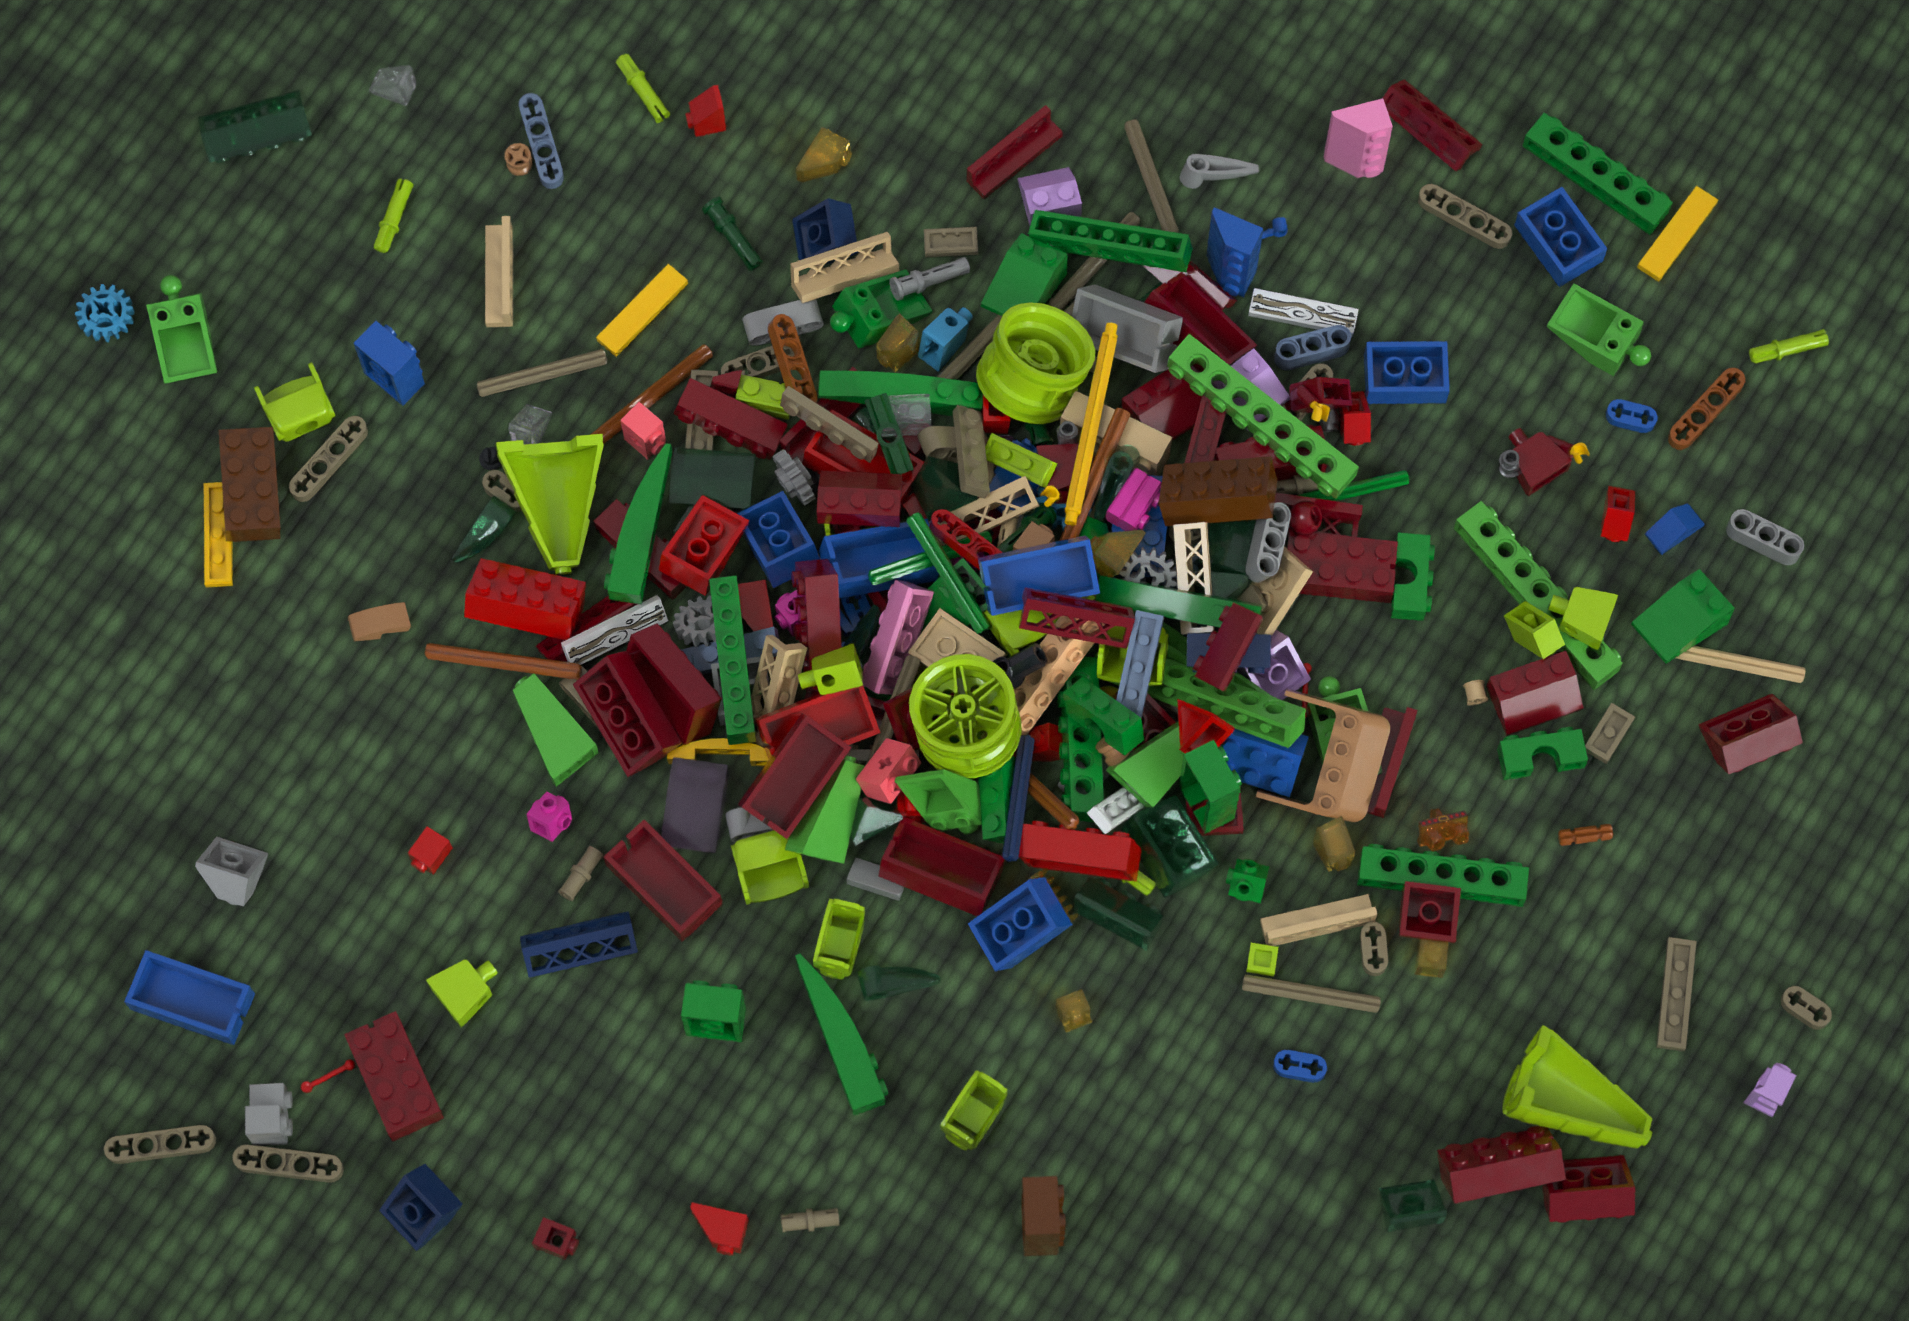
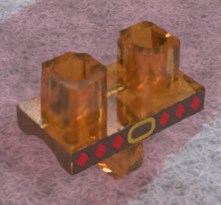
(1441, 828)

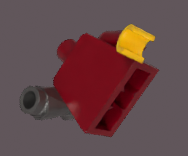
(1321, 398)
(1064, 455)
(1538, 459)

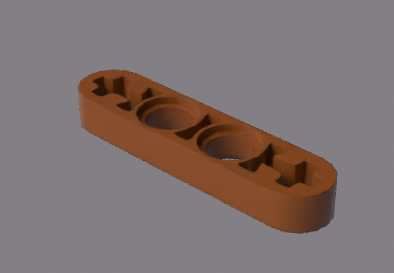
(788, 363)
(1706, 408)

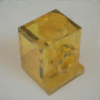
(1073, 1010)

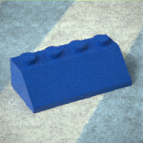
(1233, 251)

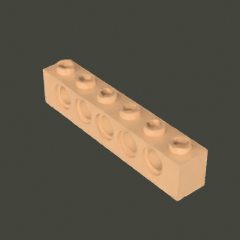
(1044, 684)

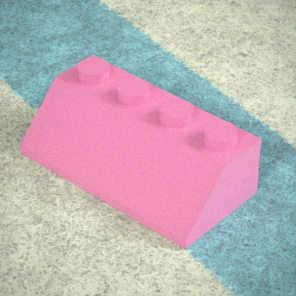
(1359, 139)
(898, 631)

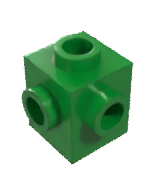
(1247, 880)

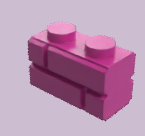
(1134, 501)

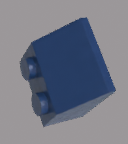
(824, 229)
(420, 1206)

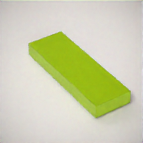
(1019, 460)

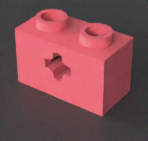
(643, 431)
(887, 763)

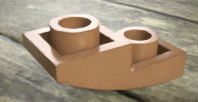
(379, 620)

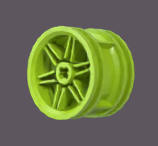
(1035, 362)
(930, 698)

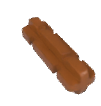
(1585, 834)

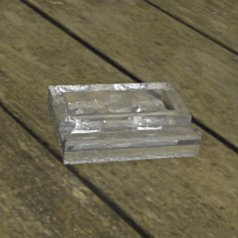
(911, 412)

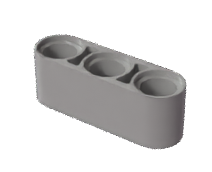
(804, 315)
(1757, 525)
(1259, 550)

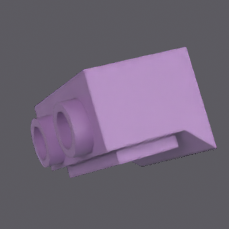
(1771, 1089)

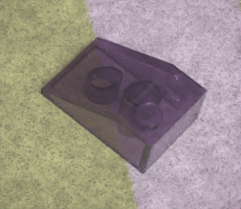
(694, 804)

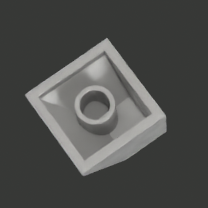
(231, 870)

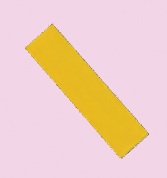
(1677, 233)
(642, 310)
(217, 551)

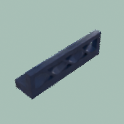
(575, 935)

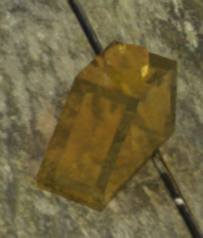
(824, 156)
(897, 344)
(1113, 550)
(1334, 845)
(1431, 958)

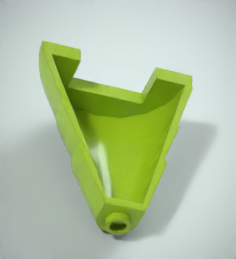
(555, 493)
(1569, 1094)

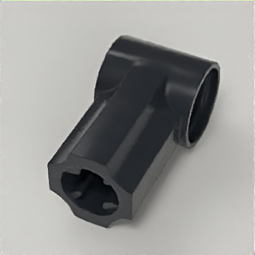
(1022, 664)

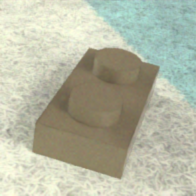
(1609, 733)

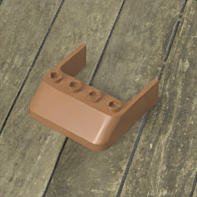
(1349, 762)

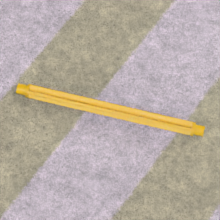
(1091, 424)

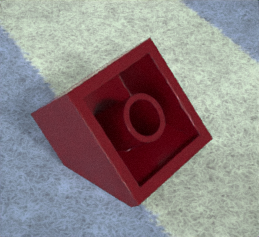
(1429, 912)

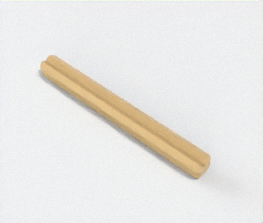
(1744, 663)

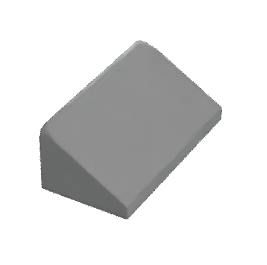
(865, 876)

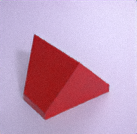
(1200, 727)

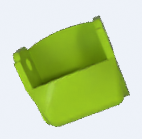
(297, 406)
(1007, 630)
(1112, 658)
(768, 869)
(839, 938)
(974, 1111)

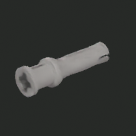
(918, 281)

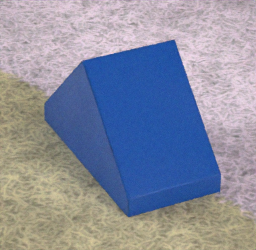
(1674, 528)

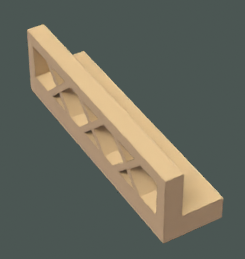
(843, 272)
(499, 274)
(996, 498)
(1184, 565)
(783, 677)
(1318, 920)

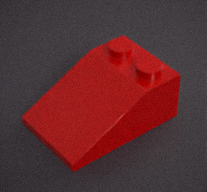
(702, 545)

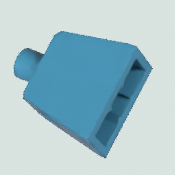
(944, 337)

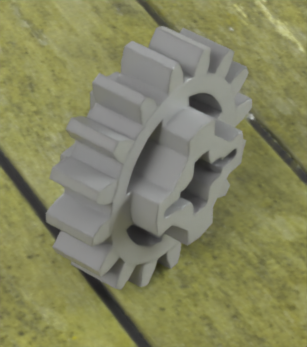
(794, 477)
(1159, 574)
(699, 620)

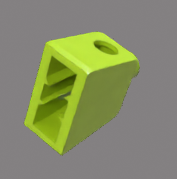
(1585, 614)
(834, 671)
(463, 988)

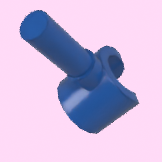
(1279, 228)

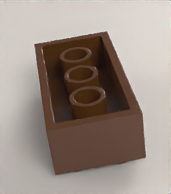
(249, 484)
(1218, 491)
(1042, 1215)

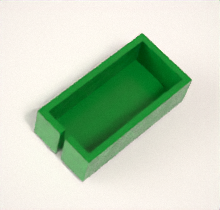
(1210, 779)

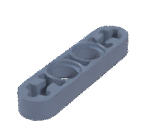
(542, 140)

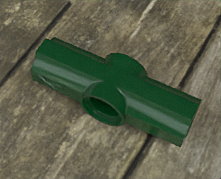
(882, 417)

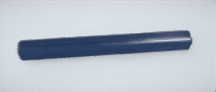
(1018, 798)

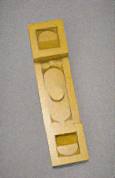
(720, 746)

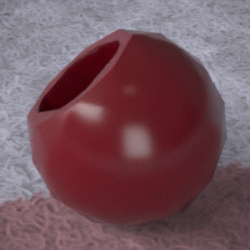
(1305, 517)

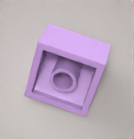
(1051, 192)
(1259, 373)
(1285, 671)

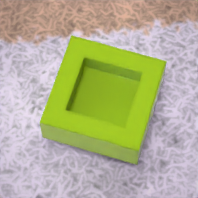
(1262, 959)

